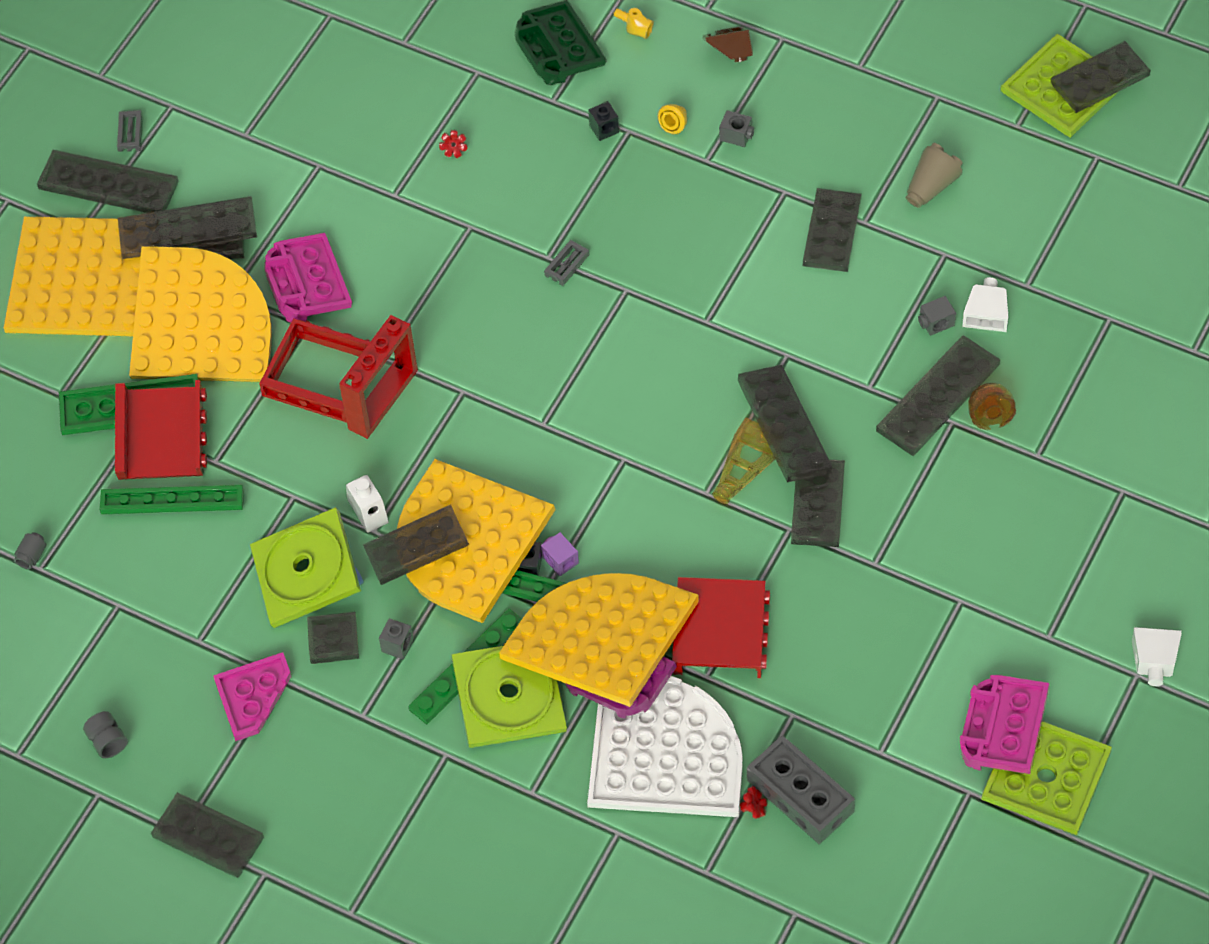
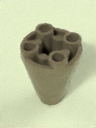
(932, 175)

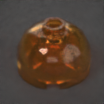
(991, 405)

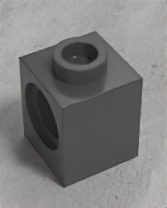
(736, 128)
(937, 315)
(396, 638)

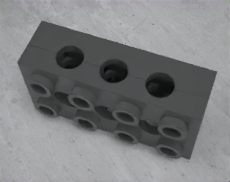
(785, 770)

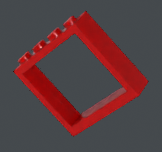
(301, 397)
(363, 414)

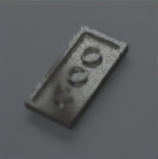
(1100, 76)
(832, 230)
(818, 508)
(415, 544)
(207, 835)

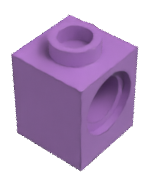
(559, 554)

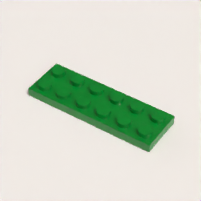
(95, 406)

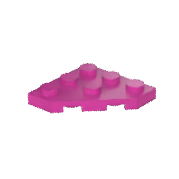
(252, 693)

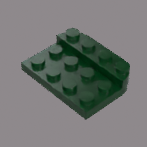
(557, 42)

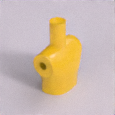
(636, 22)

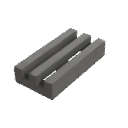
(129, 145)
(556, 276)

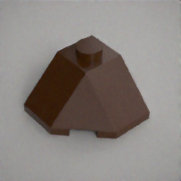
(731, 42)

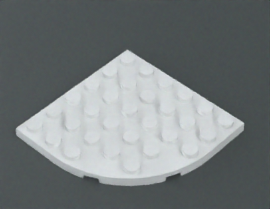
(668, 759)

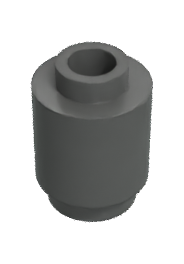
(29, 550)

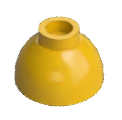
(672, 118)

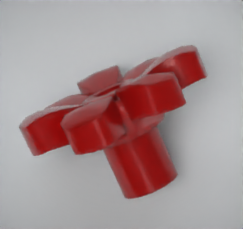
(453, 144)
(754, 803)

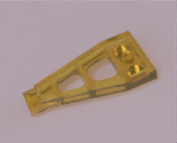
(751, 435)

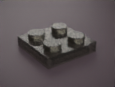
(333, 637)

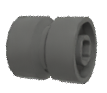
(105, 734)

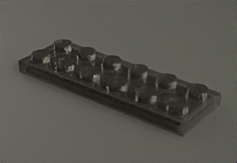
(107, 182)
(188, 226)
(938, 395)
(784, 423)

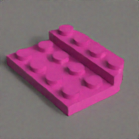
(305, 277)
(1003, 723)

